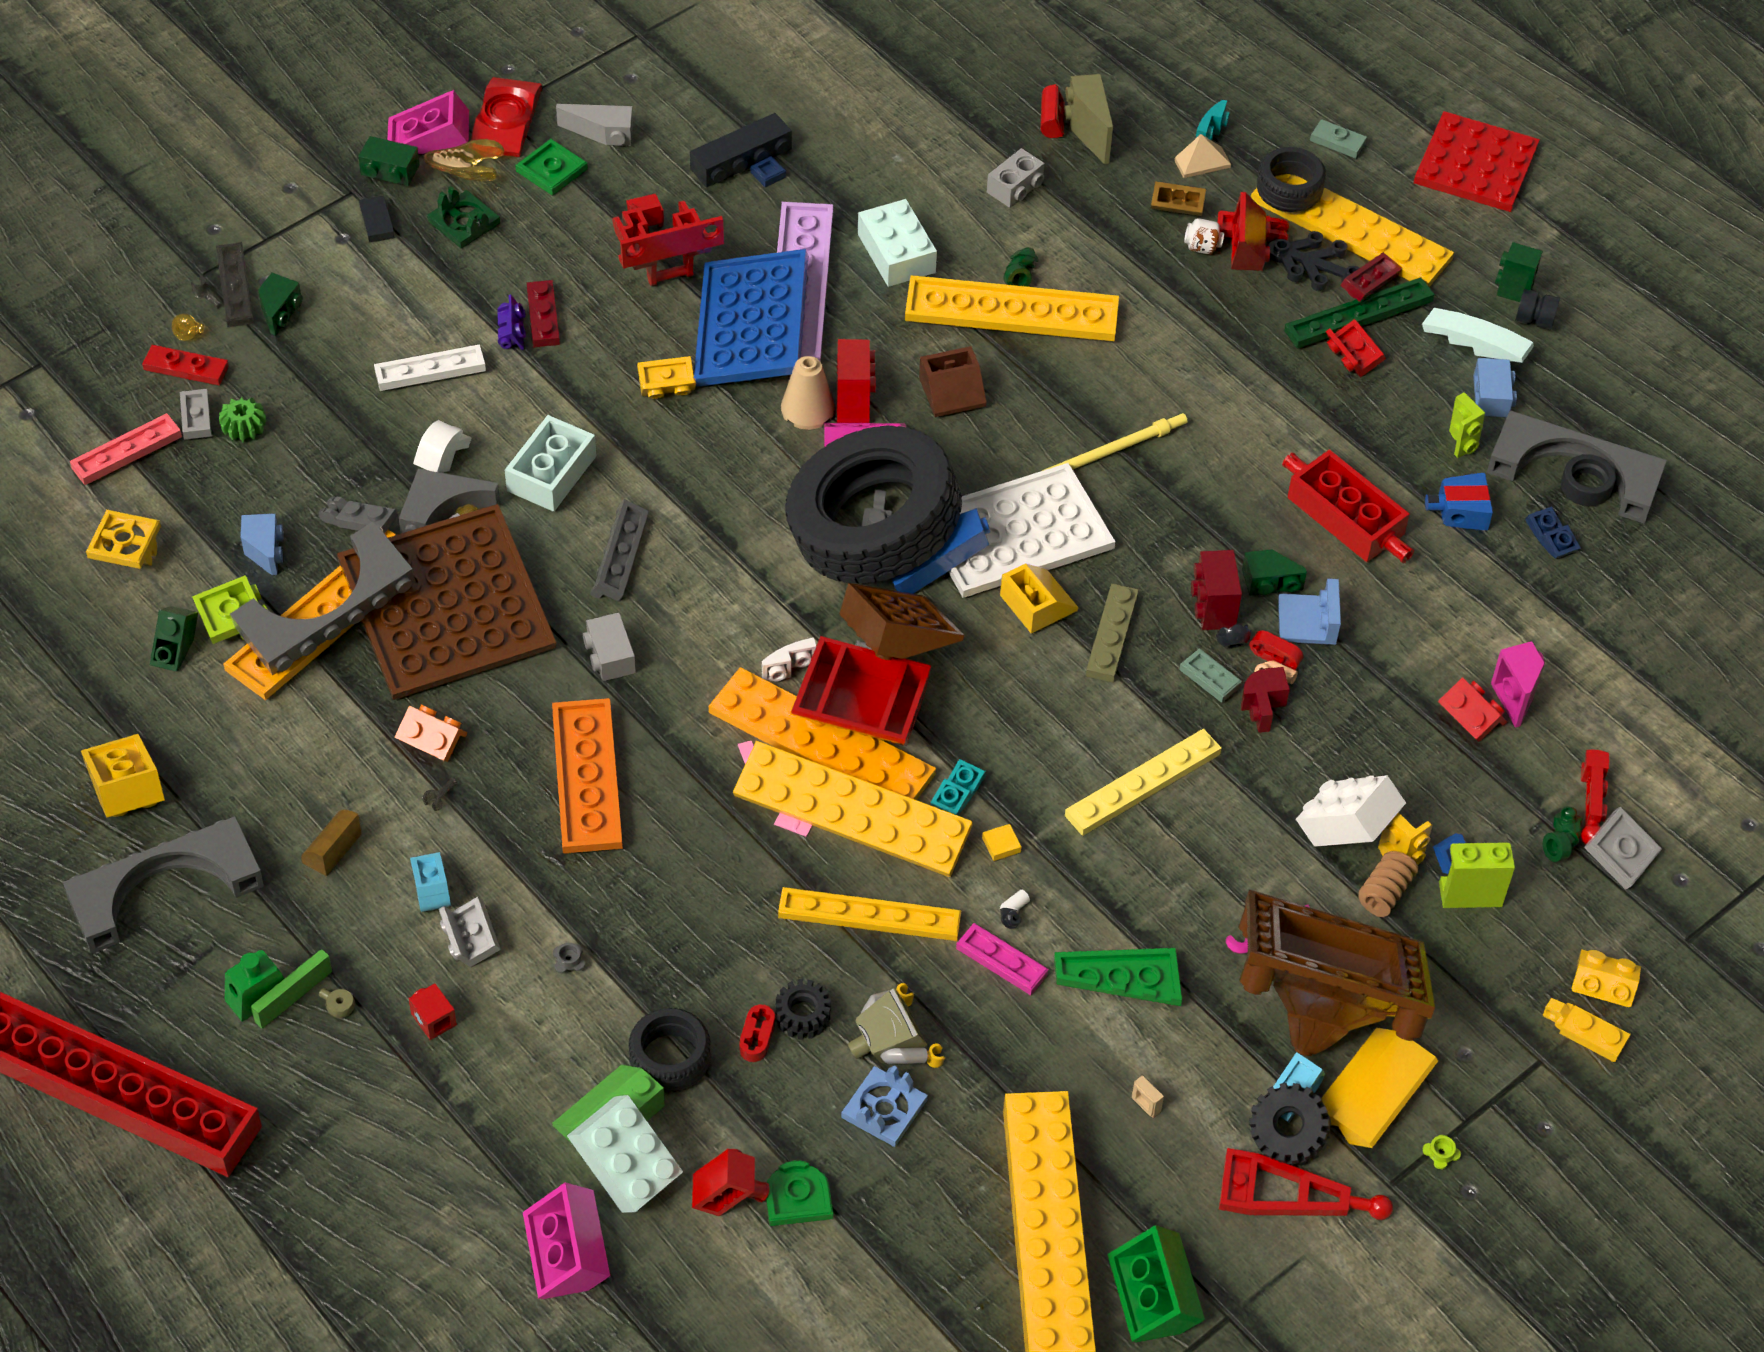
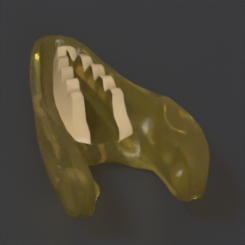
(463, 159)

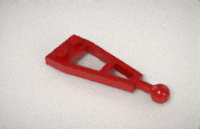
(1239, 1186)

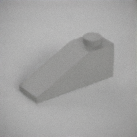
(598, 122)

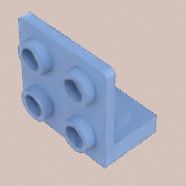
(1311, 616)

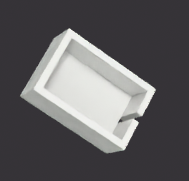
(1350, 810)

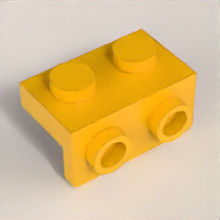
(666, 377)
(1404, 838)
(1606, 977)

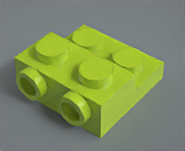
(222, 600)

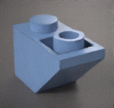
(260, 540)

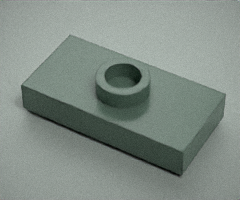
(1338, 138)
(1210, 675)

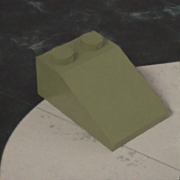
(1089, 114)

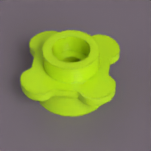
(1445, 1144)

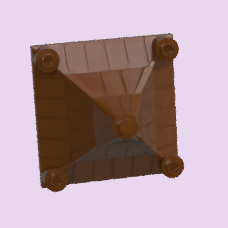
(1333, 972)

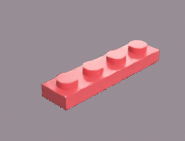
(125, 449)

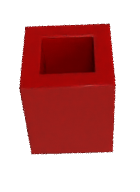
(432, 1011)

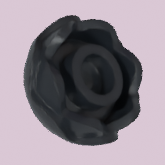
(1233, 637)

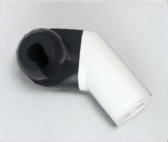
(1010, 909)

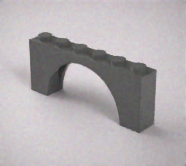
(1529, 439)
(284, 640)
(214, 849)

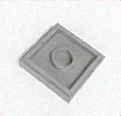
(1623, 848)

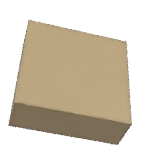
(1147, 1096)

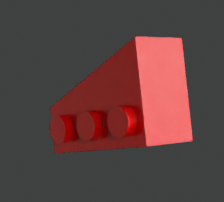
(854, 380)

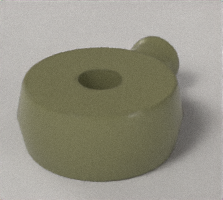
(339, 1002)

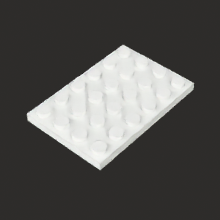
(1034, 522)

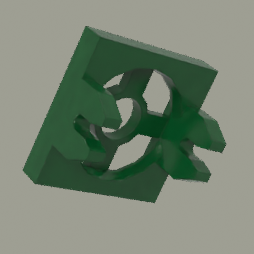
(474, 228)

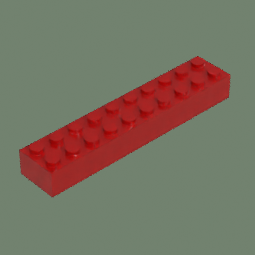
(124, 1087)

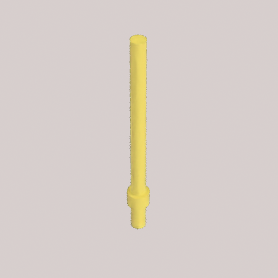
(1158, 429)

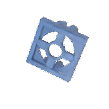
(875, 1125)

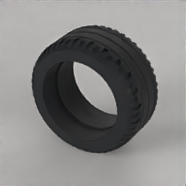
(1294, 162)
(677, 1023)

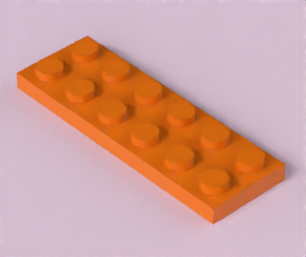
(586, 776)

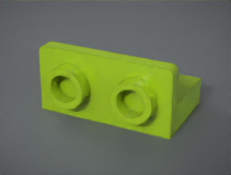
(1466, 425)

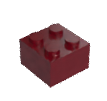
(1216, 589)

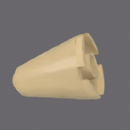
(808, 395)

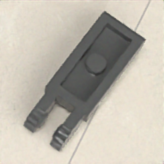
(356, 515)

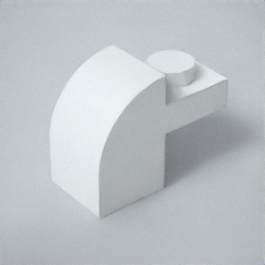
(439, 446)

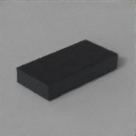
(376, 218)

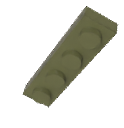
(1112, 633)

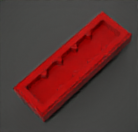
(185, 365)

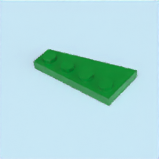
(1126, 973)

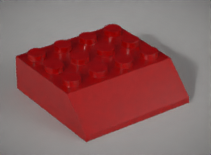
(862, 692)

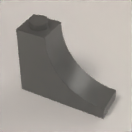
(439, 495)

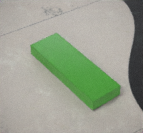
(291, 988)

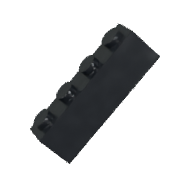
(740, 149)

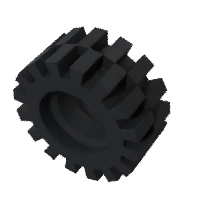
(803, 1024)

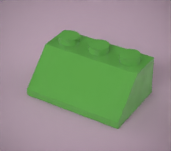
(625, 1080)

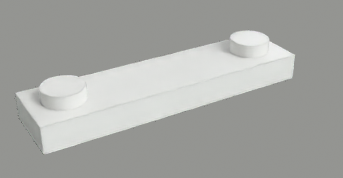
(429, 367)

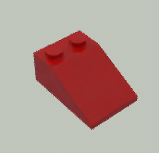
(1249, 235)

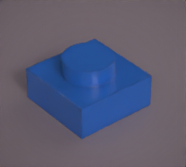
(1443, 853)

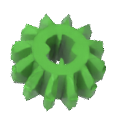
(242, 419)

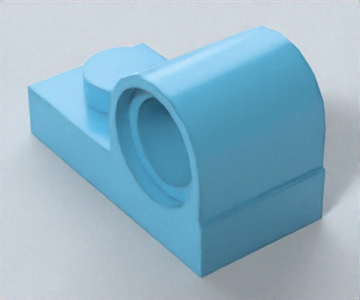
(430, 882)
(1301, 1072)

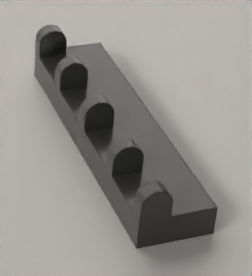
(620, 551)

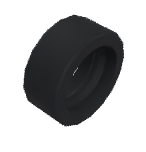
(1593, 465)

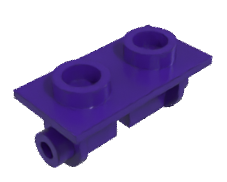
(511, 324)

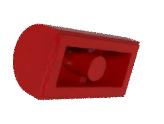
(1052, 112)

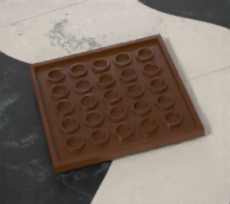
(463, 611)

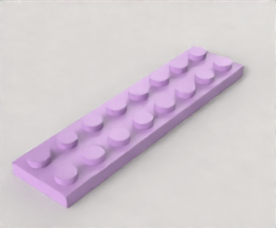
(809, 228)

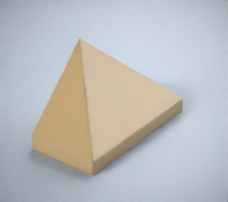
(1201, 157)

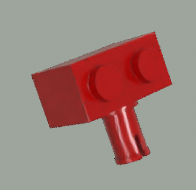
(726, 1183)

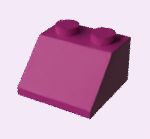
(1517, 679)

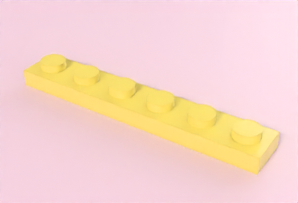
(1142, 782)

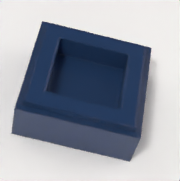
(768, 171)

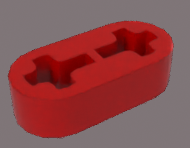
(1276, 649)
(751, 1031)

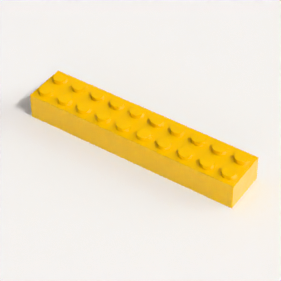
(1047, 1223)

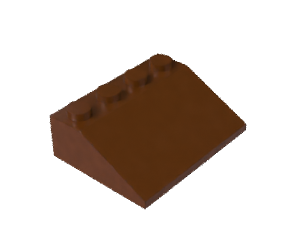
(896, 621)

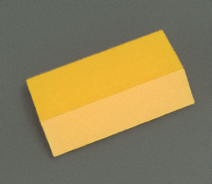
(1376, 1086)

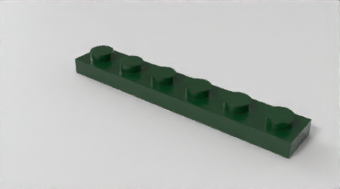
(1371, 309)

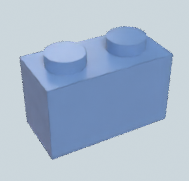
(1494, 386)

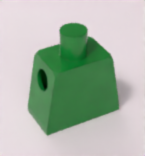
(249, 982)

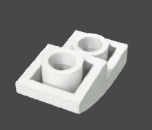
(779, 664)

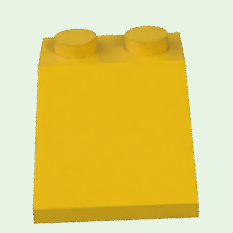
(123, 775)

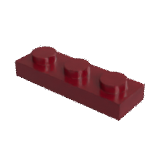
(1371, 277)
(543, 313)

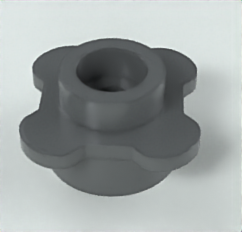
(568, 950)

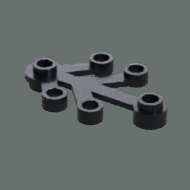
(1285, 251)

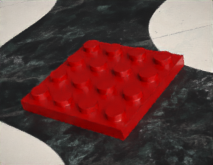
(1476, 161)

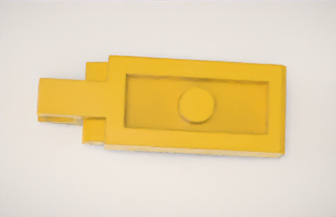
(1587, 1029)

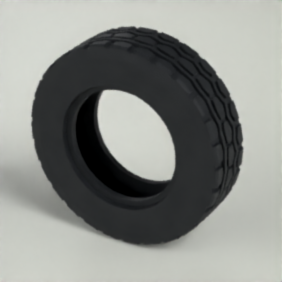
(894, 543)

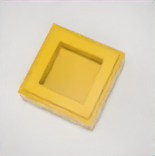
(1001, 842)

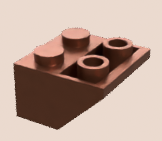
(952, 381)

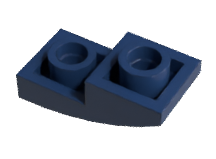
(1551, 534)

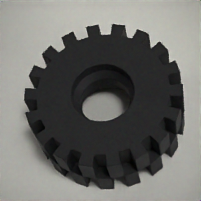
(1314, 1124)

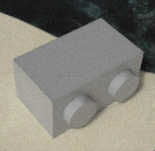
(609, 646)

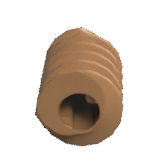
(1387, 883)

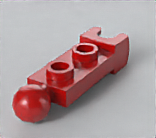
(1594, 774)

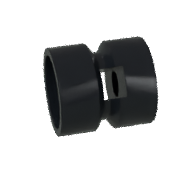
(1537, 309)

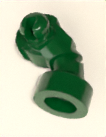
(1016, 271)
(1567, 832)

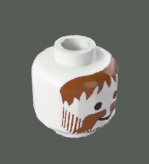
(1203, 236)

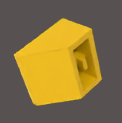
(1035, 597)

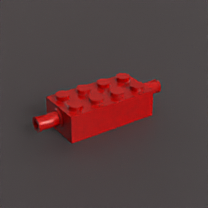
(1348, 506)

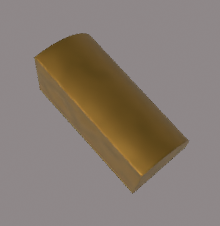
(1178, 198)
(333, 842)

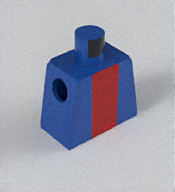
(1463, 502)

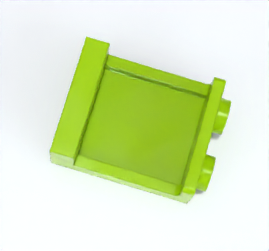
(1477, 875)

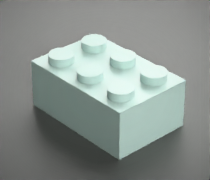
(896, 242)
(550, 463)
(625, 1154)

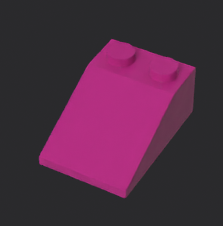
(432, 125)

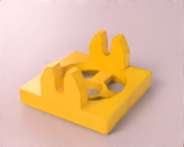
(105, 534)

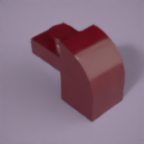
(1264, 691)

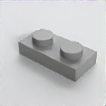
(195, 414)

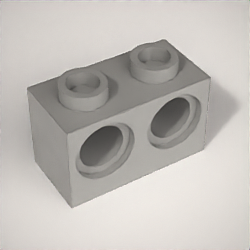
(1015, 178)

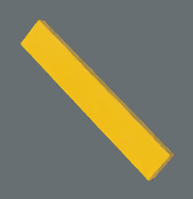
(869, 914)

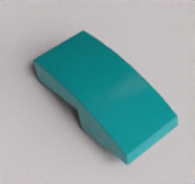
(1214, 120)
(958, 788)

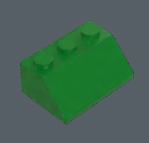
(1155, 1285)

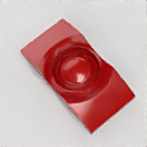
(507, 113)

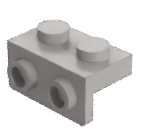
(469, 932)

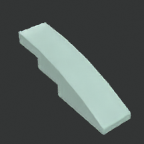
(1484, 337)

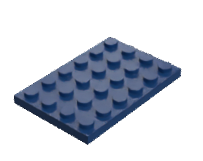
(751, 317)

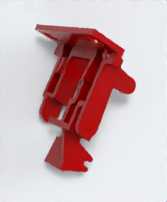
(645, 249)

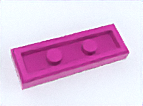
(1002, 959)

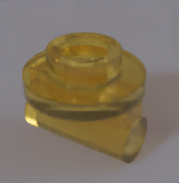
(186, 327)

